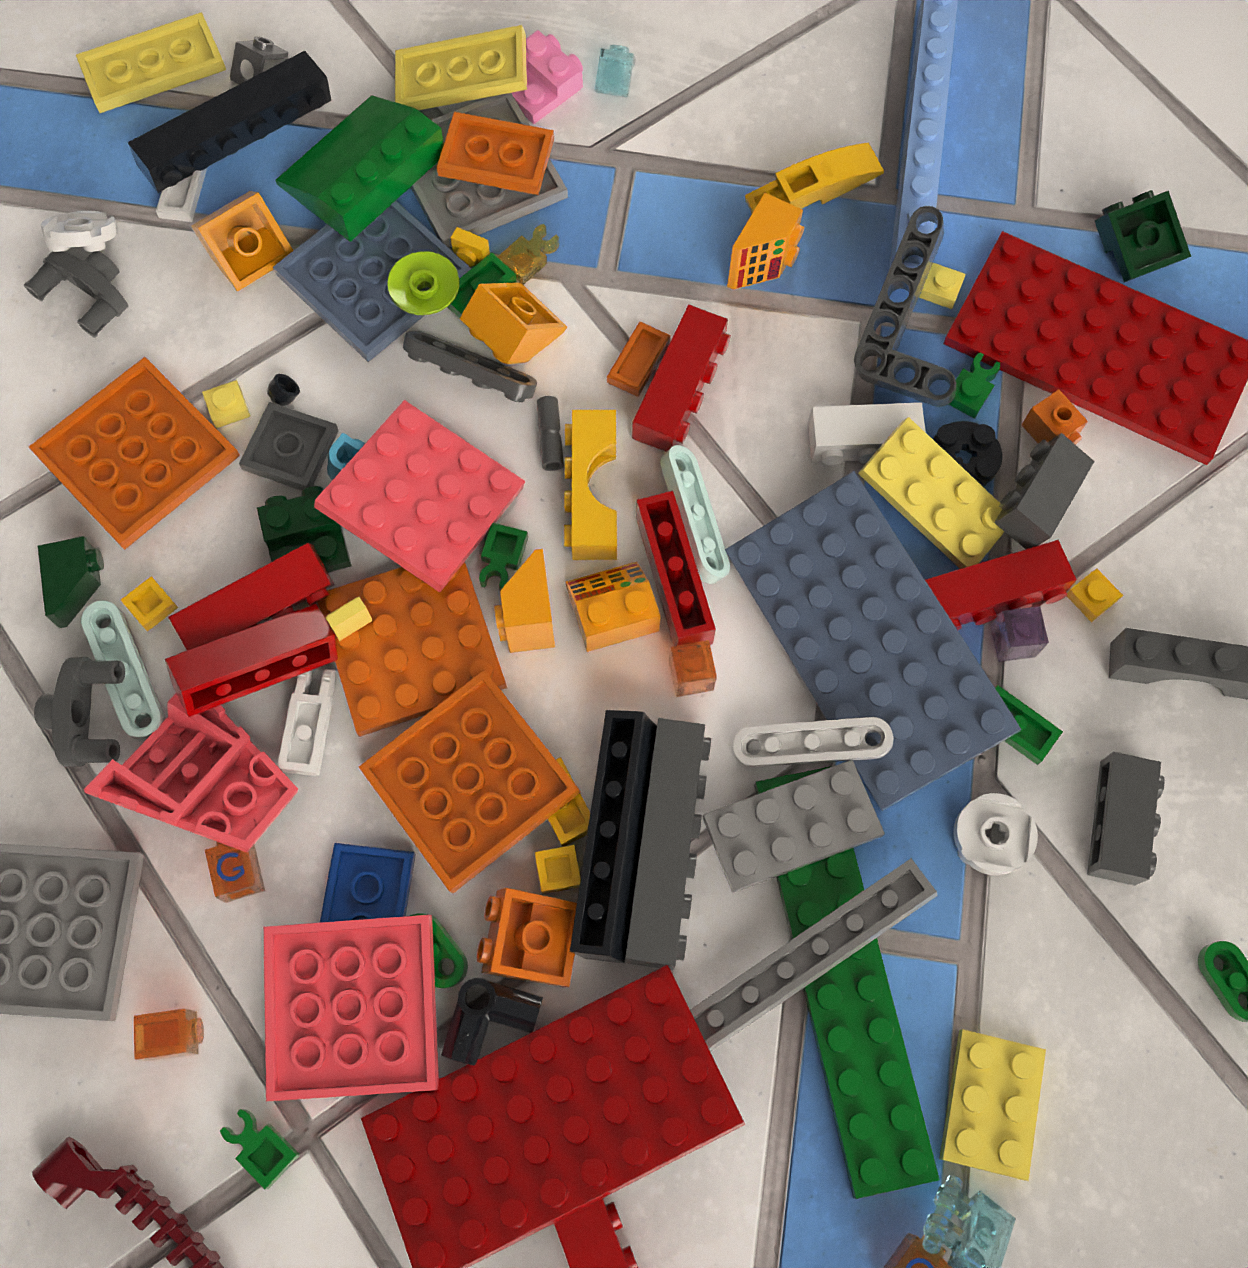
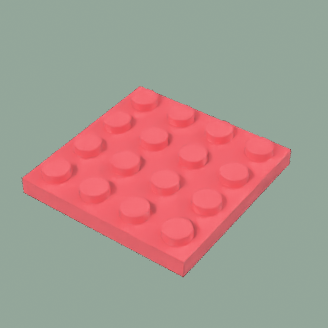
(420, 495)
(350, 1008)

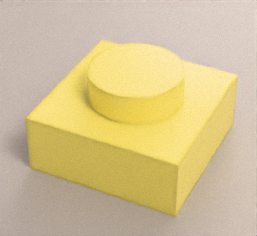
(942, 285)
(226, 404)

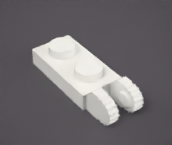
(307, 725)

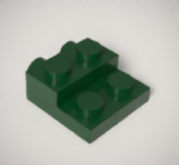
(1143, 234)
(296, 522)

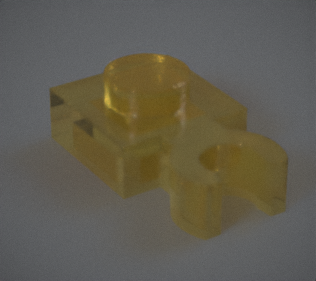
(529, 257)

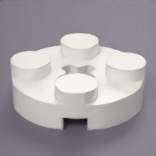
(81, 229)
(1013, 821)

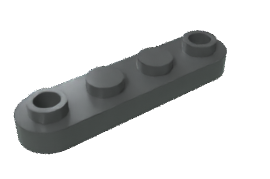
(460, 361)

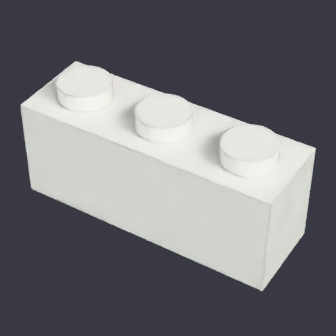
(856, 430)

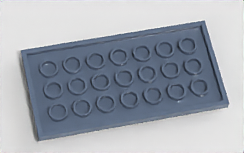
(872, 637)

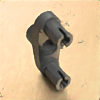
(90, 276)
(69, 711)

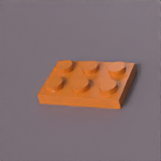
(495, 153)

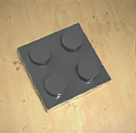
(289, 446)

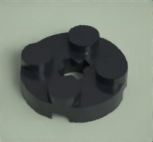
(976, 440)

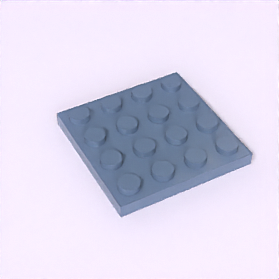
(349, 279)

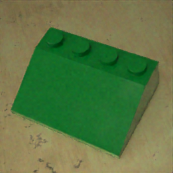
(364, 164)

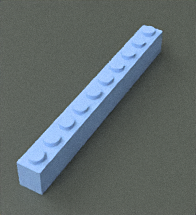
(925, 118)

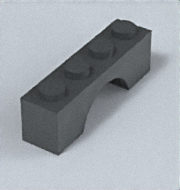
(1156, 656)

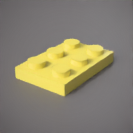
(993, 1105)

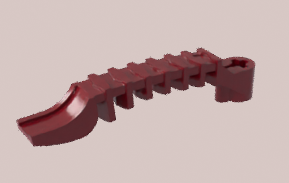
(73, 1170)

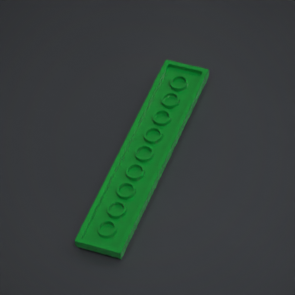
(858, 1037)

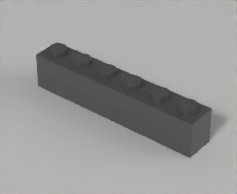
(666, 844)

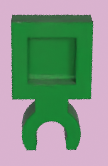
(974, 387)
(502, 550)
(264, 1153)

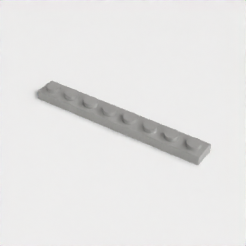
(812, 953)

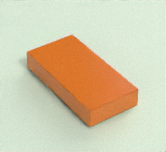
(638, 359)

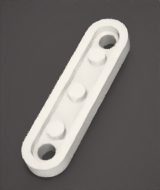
(813, 742)

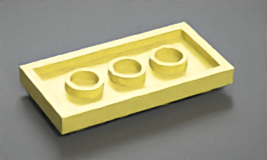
(150, 62)
(461, 69)
(935, 494)

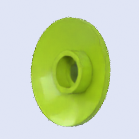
(422, 271)

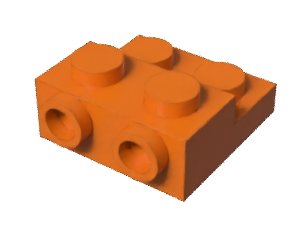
(528, 937)

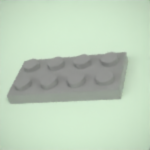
(792, 826)

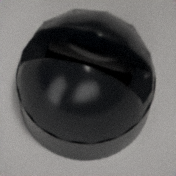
(282, 390)

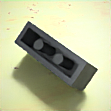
(1043, 491)
(1125, 819)

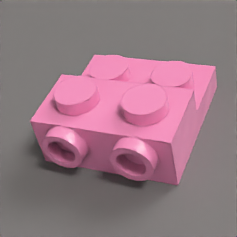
(550, 77)

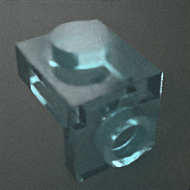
(615, 71)

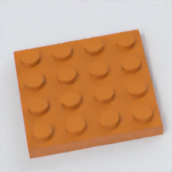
(134, 452)
(414, 648)
(469, 781)

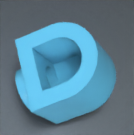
(341, 453)

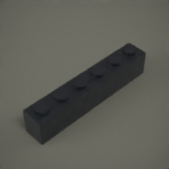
(230, 121)
(614, 837)

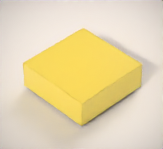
(349, 618)

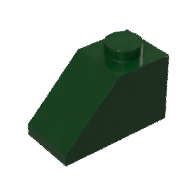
(68, 577)

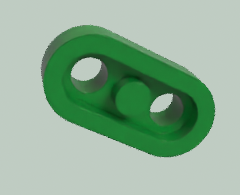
(445, 948)
(1231, 980)

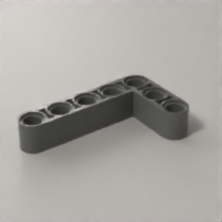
(899, 314)

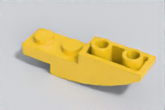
(821, 177)

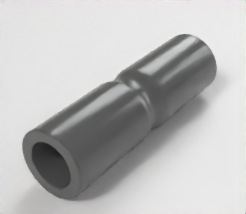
(550, 437)

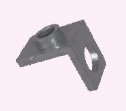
(256, 52)

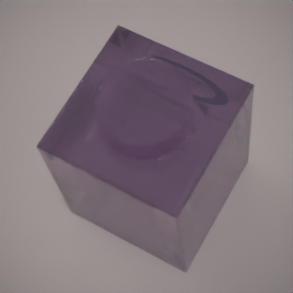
(1019, 634)

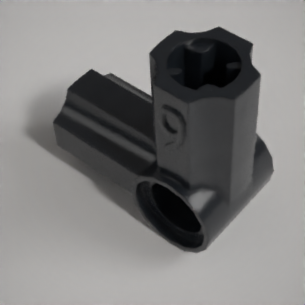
(469, 1026)

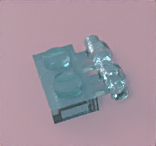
(983, 1230)

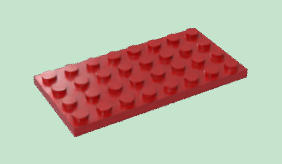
(1103, 347)
(549, 1124)

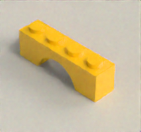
(593, 524)

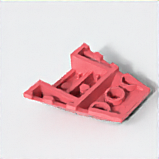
(199, 778)

